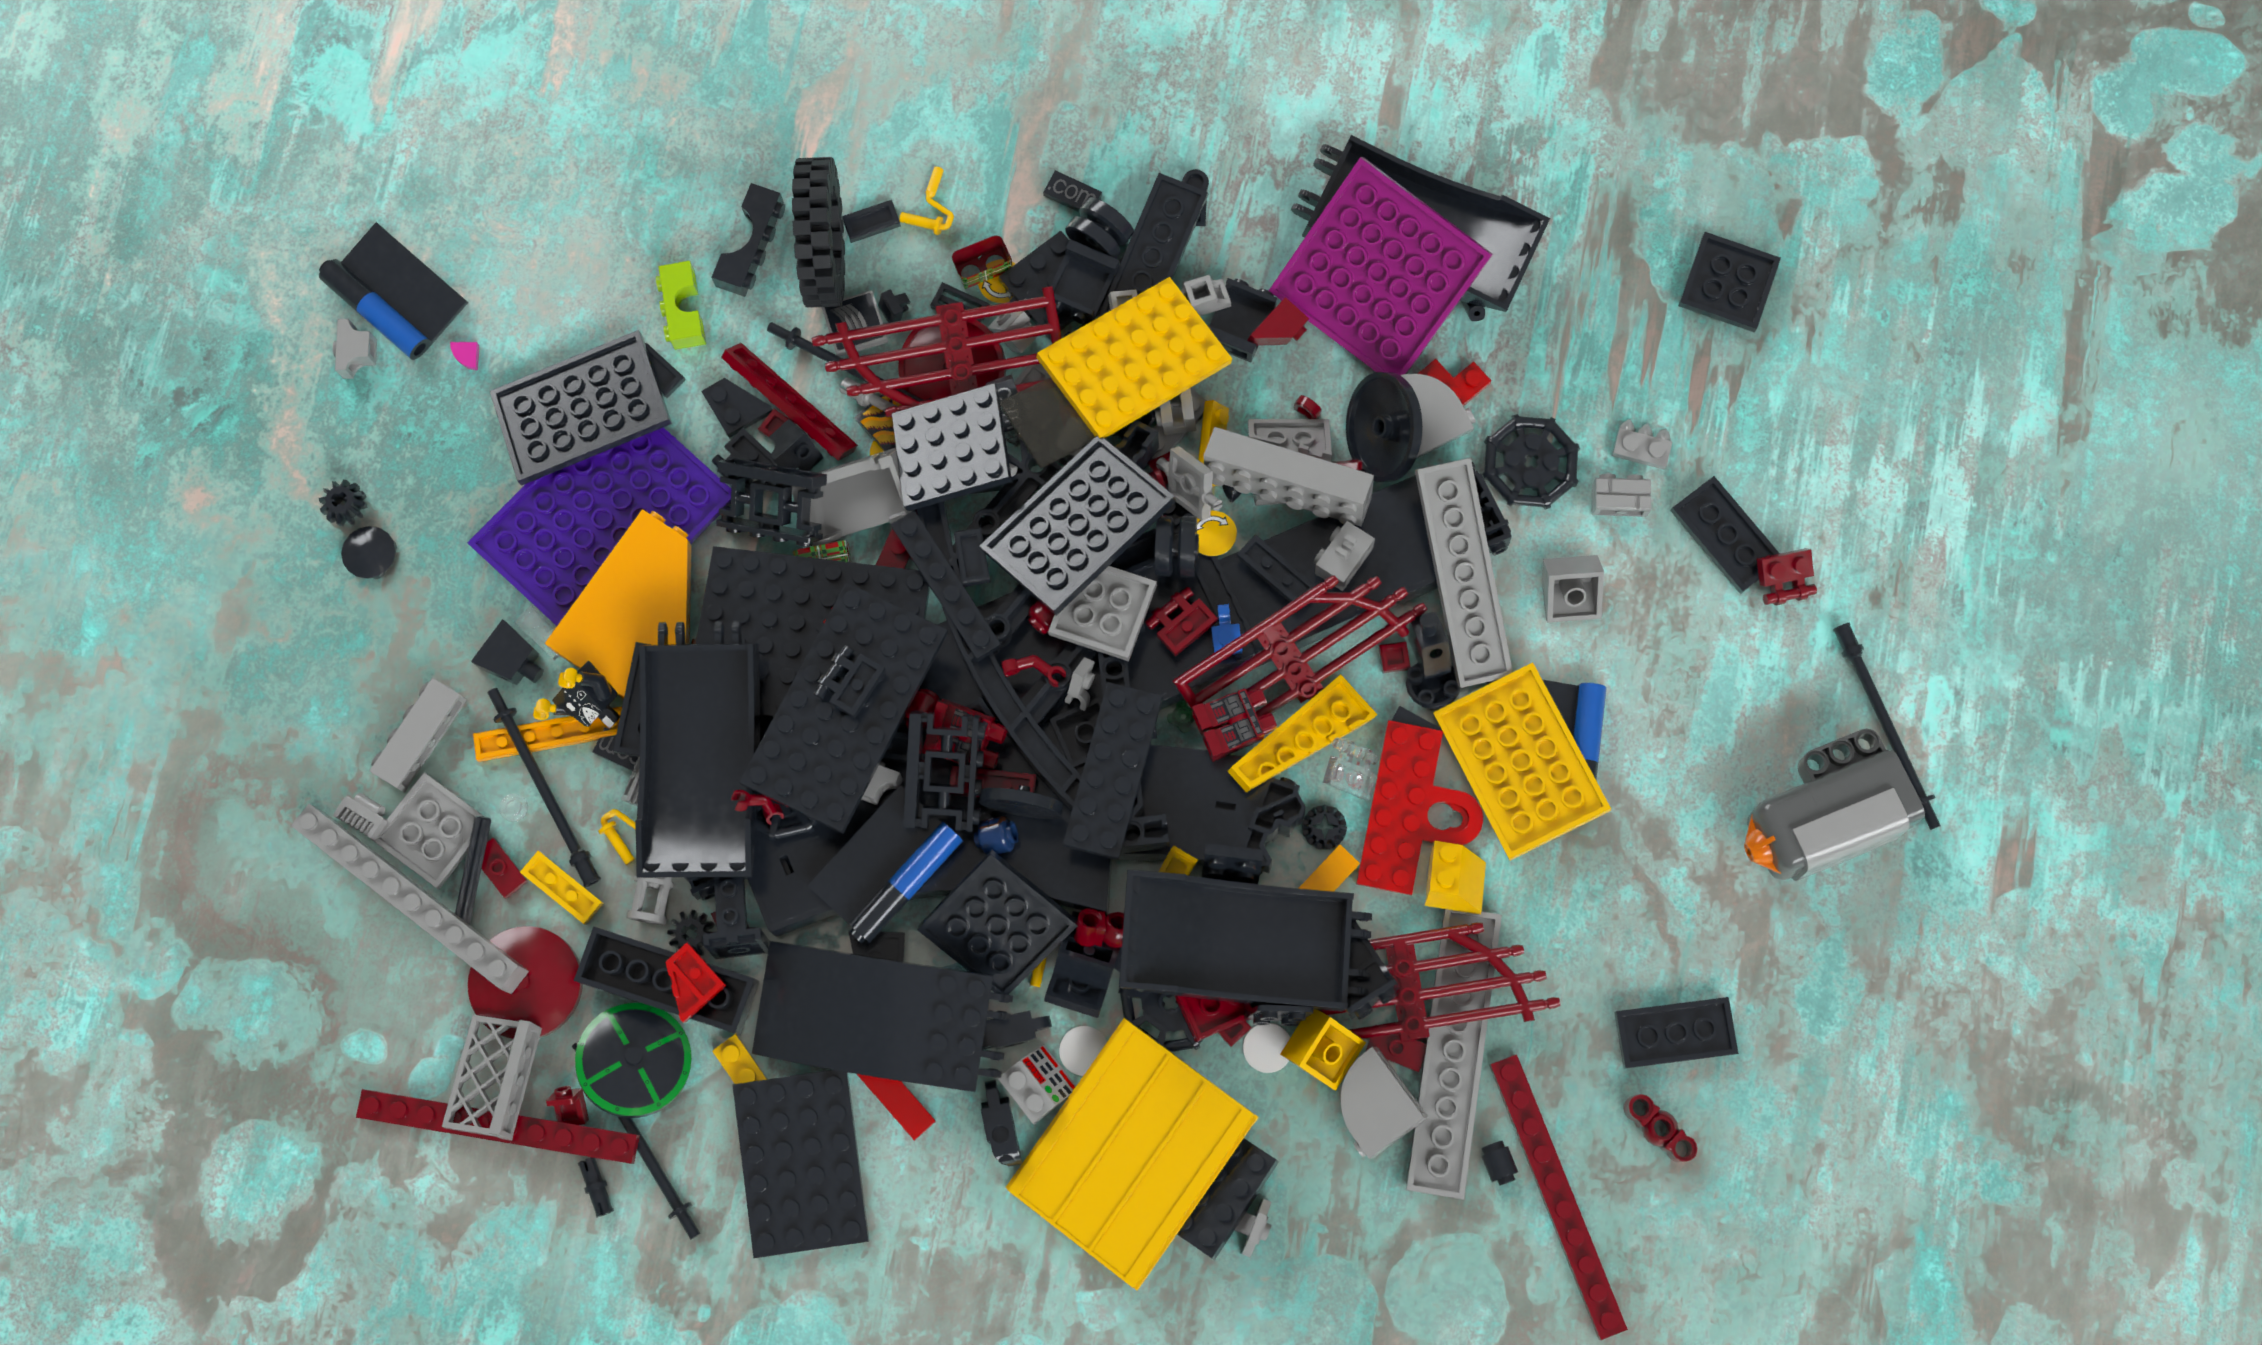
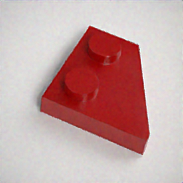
(691, 981)

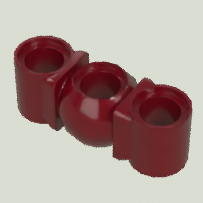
(1097, 928)
(1673, 1133)

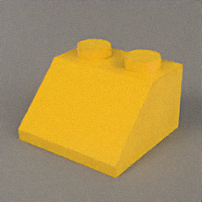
(1455, 878)
(1323, 1048)

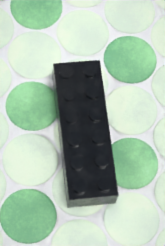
(640, 974)

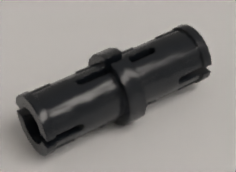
(595, 1187)

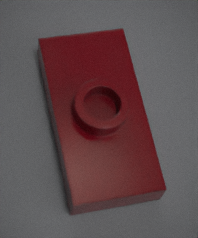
(502, 869)
(1404, 1053)

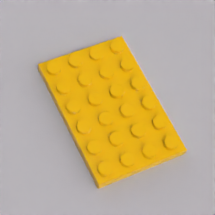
(1134, 358)
(1522, 761)

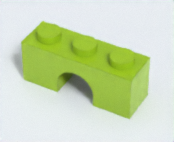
(677, 283)

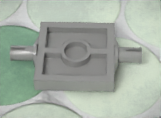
(1190, 483)

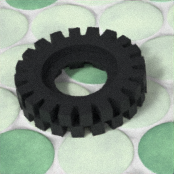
(818, 232)

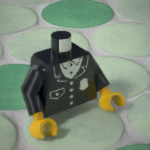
(583, 696)

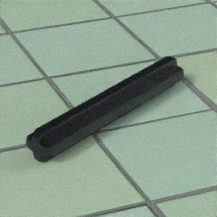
(472, 868)

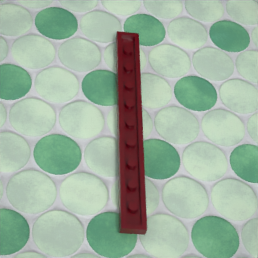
(528, 1130)
(1558, 1197)

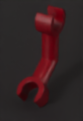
(1013, 666)
(747, 799)

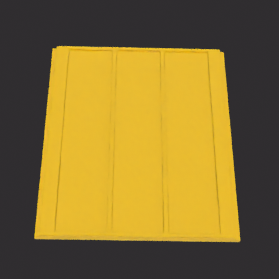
(1131, 1153)

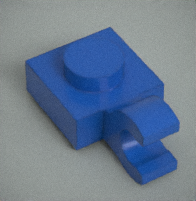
(1225, 631)

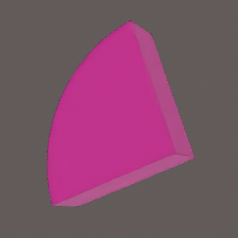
(466, 353)

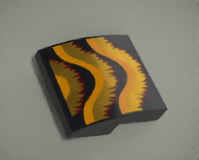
(878, 425)

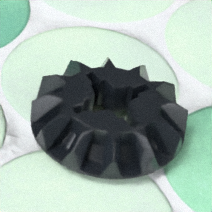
(1314, 836)

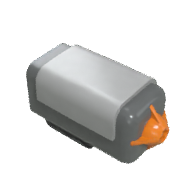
(1836, 812)

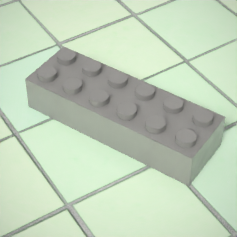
(1288, 477)

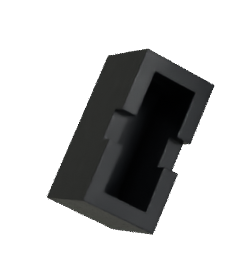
(1139, 443)

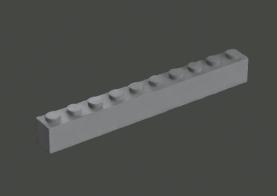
(410, 899)

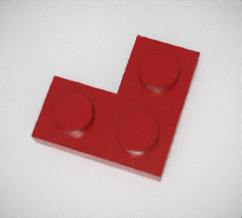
(1464, 385)

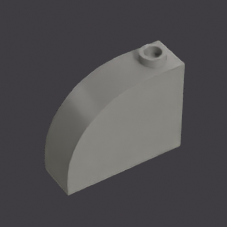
(1441, 411)
(1377, 1104)

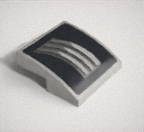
(857, 312)

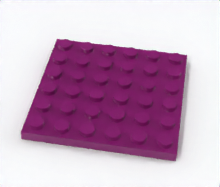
(1380, 270)

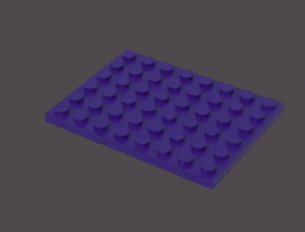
(569, 521)

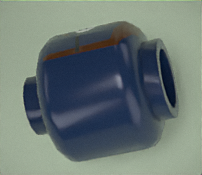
(996, 835)

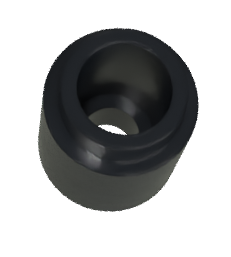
(1499, 1163)

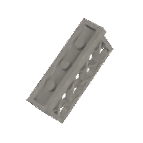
(511, 1087)

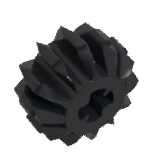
(344, 492)
(690, 923)

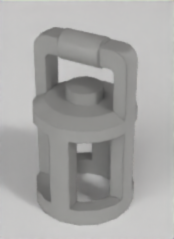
(662, 884)

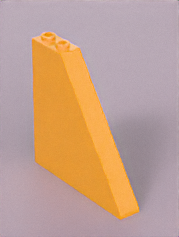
(631, 592)

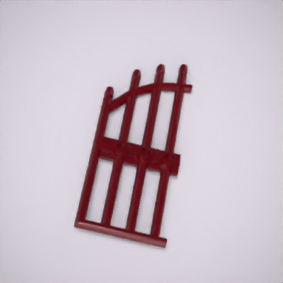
(955, 346)
(1286, 656)
(1409, 1003)

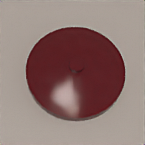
(937, 361)
(544, 995)

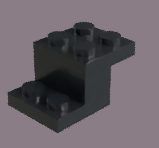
(1081, 975)

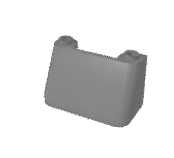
(858, 496)

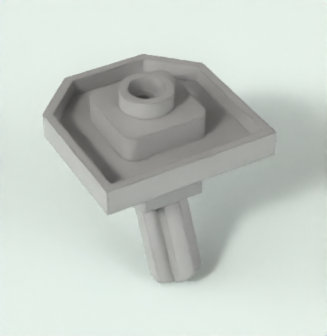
(1255, 1227)

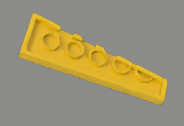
(1314, 726)

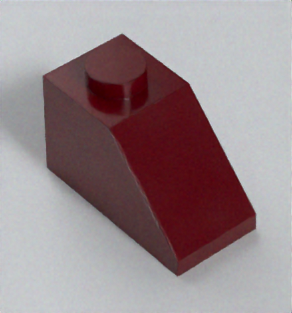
(1280, 326)

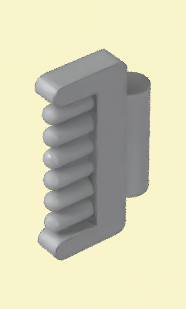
(362, 814)

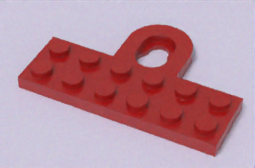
(1401, 808)

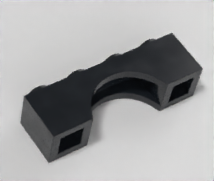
(737, 269)

